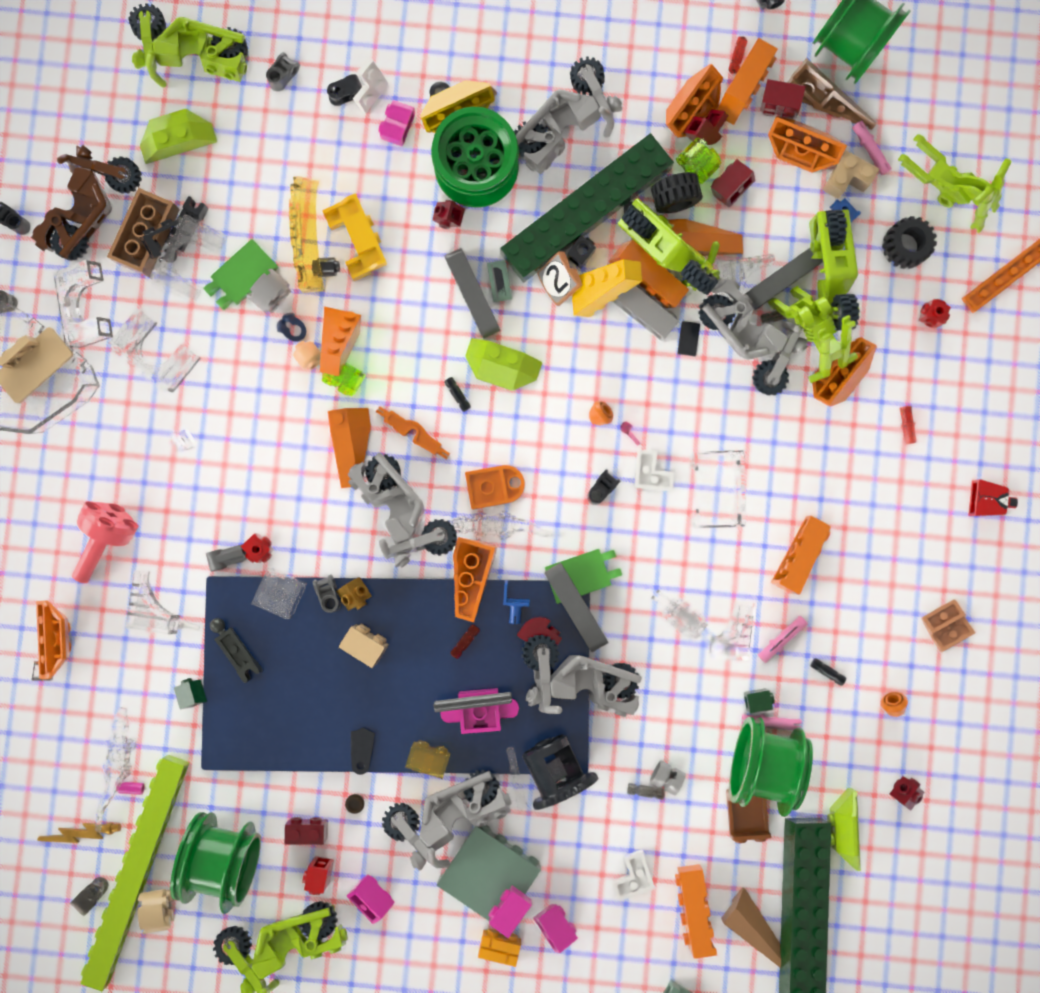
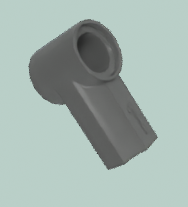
(221, 558)

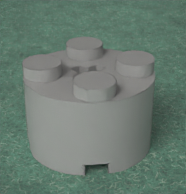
(269, 291)

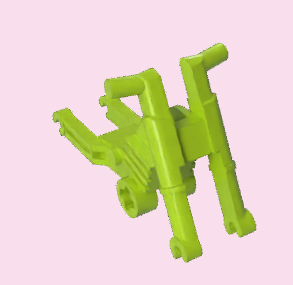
(957, 186)
(819, 329)

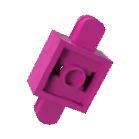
(481, 718)

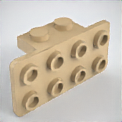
(32, 363)

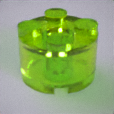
(699, 160)
(348, 380)

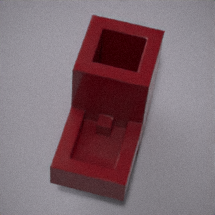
(708, 127)
(538, 626)

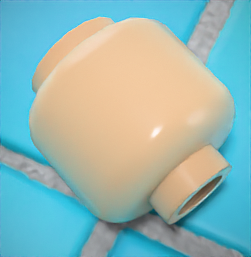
(307, 355)

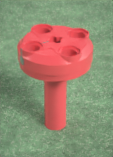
(105, 526)

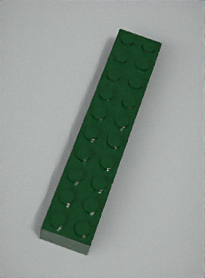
(587, 207)
(805, 905)

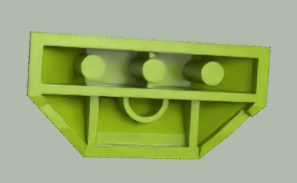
(175, 134)
(501, 364)
(846, 827)

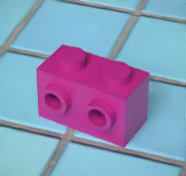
(370, 899)
(509, 911)
(556, 928)

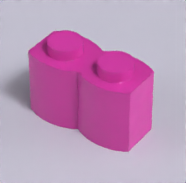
(397, 123)

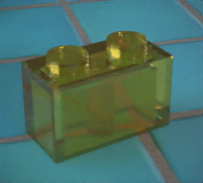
(428, 759)

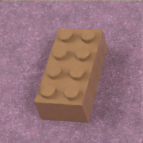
(144, 212)

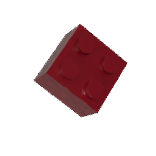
(782, 99)

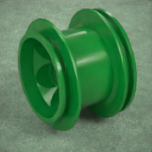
(859, 33)
(452, 136)
(770, 766)
(215, 862)

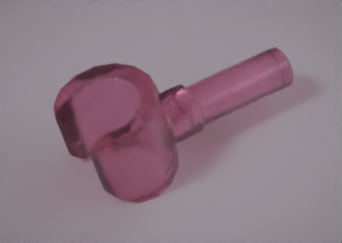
(626, 429)

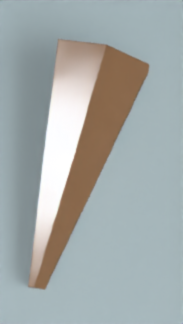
(827, 96)
(748, 923)

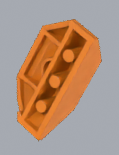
(694, 99)
(804, 145)
(843, 381)
(52, 638)

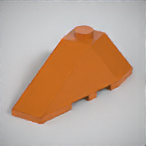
(702, 236)
(350, 438)
(471, 572)

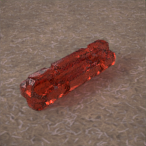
(737, 55)
(465, 641)

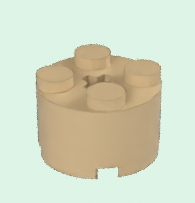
(155, 911)

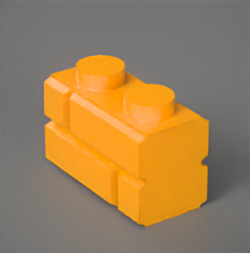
(499, 948)

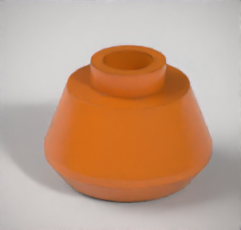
(600, 413)
(894, 703)

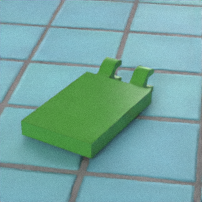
(240, 274)
(589, 571)

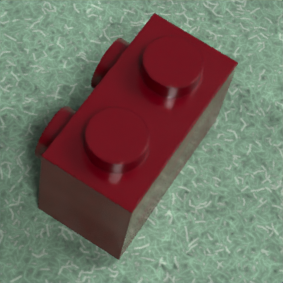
(732, 183)
(306, 831)

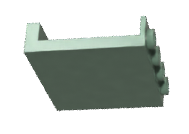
(485, 869)

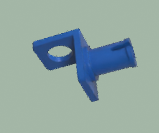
(515, 606)

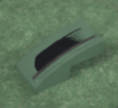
(499, 281)

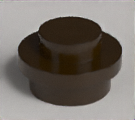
(354, 803)

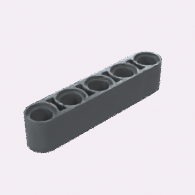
(782, 278)
(472, 293)
(576, 607)

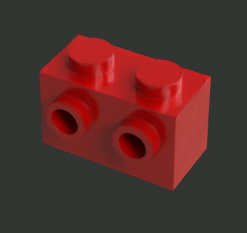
(318, 875)

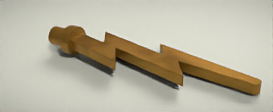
(70, 834)

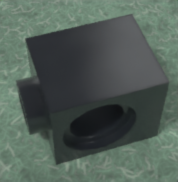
(578, 259)

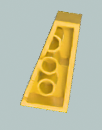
(605, 286)

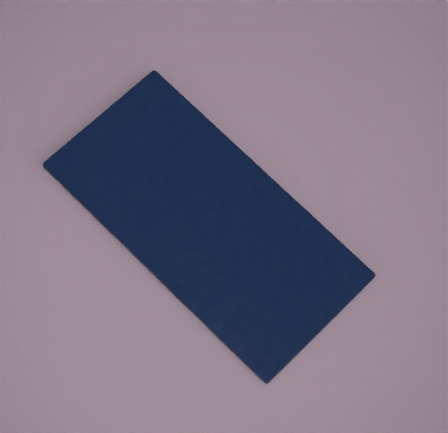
(315, 693)

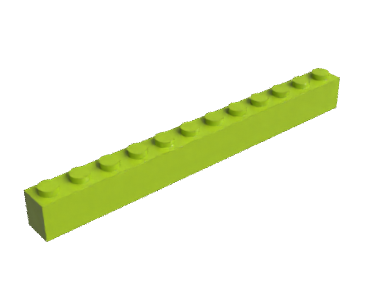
(134, 873)

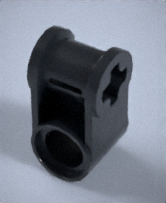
(345, 88)
(10, 218)
(604, 485)

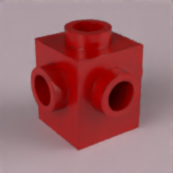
(934, 313)
(251, 548)

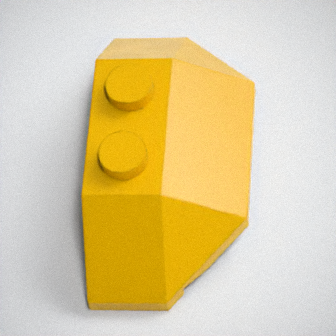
(454, 98)

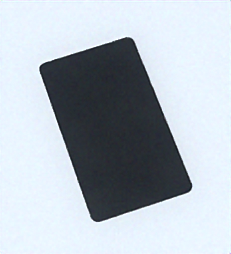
(688, 338)

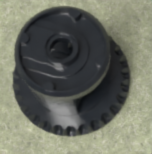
(549, 772)

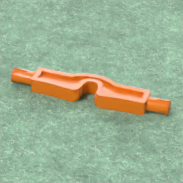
(421, 438)

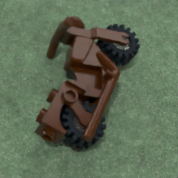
(90, 202)

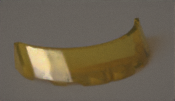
(304, 233)

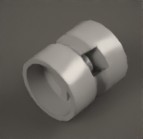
(668, 778)

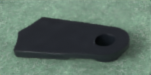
(361, 749)

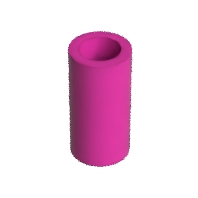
(131, 788)

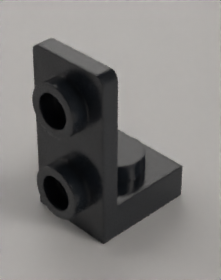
(153, 246)

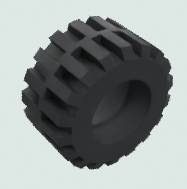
(676, 192)
(920, 232)

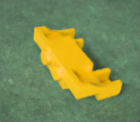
(351, 214)

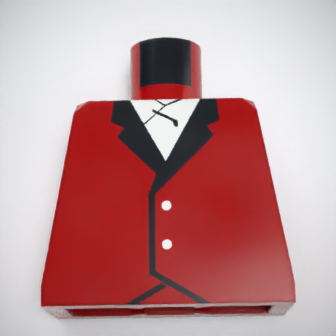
(989, 499)

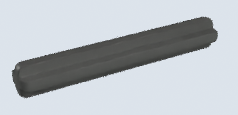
(472, 702)

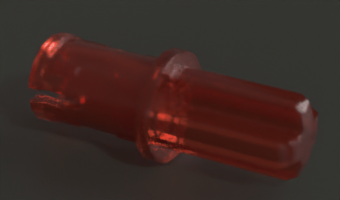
(908, 425)

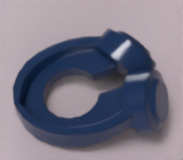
(282, 328)

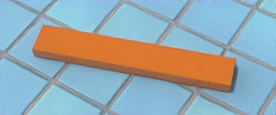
(1003, 277)

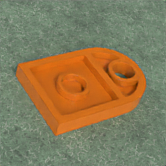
(492, 487)

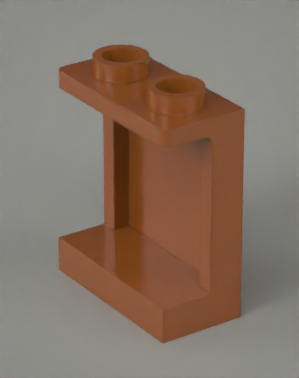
(748, 821)

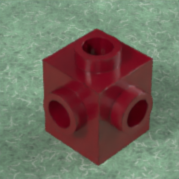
(448, 214)
(907, 792)

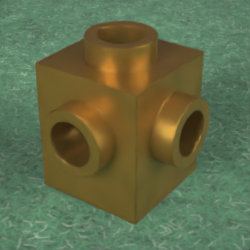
(354, 594)

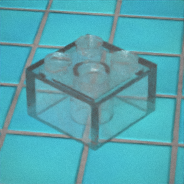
(279, 593)

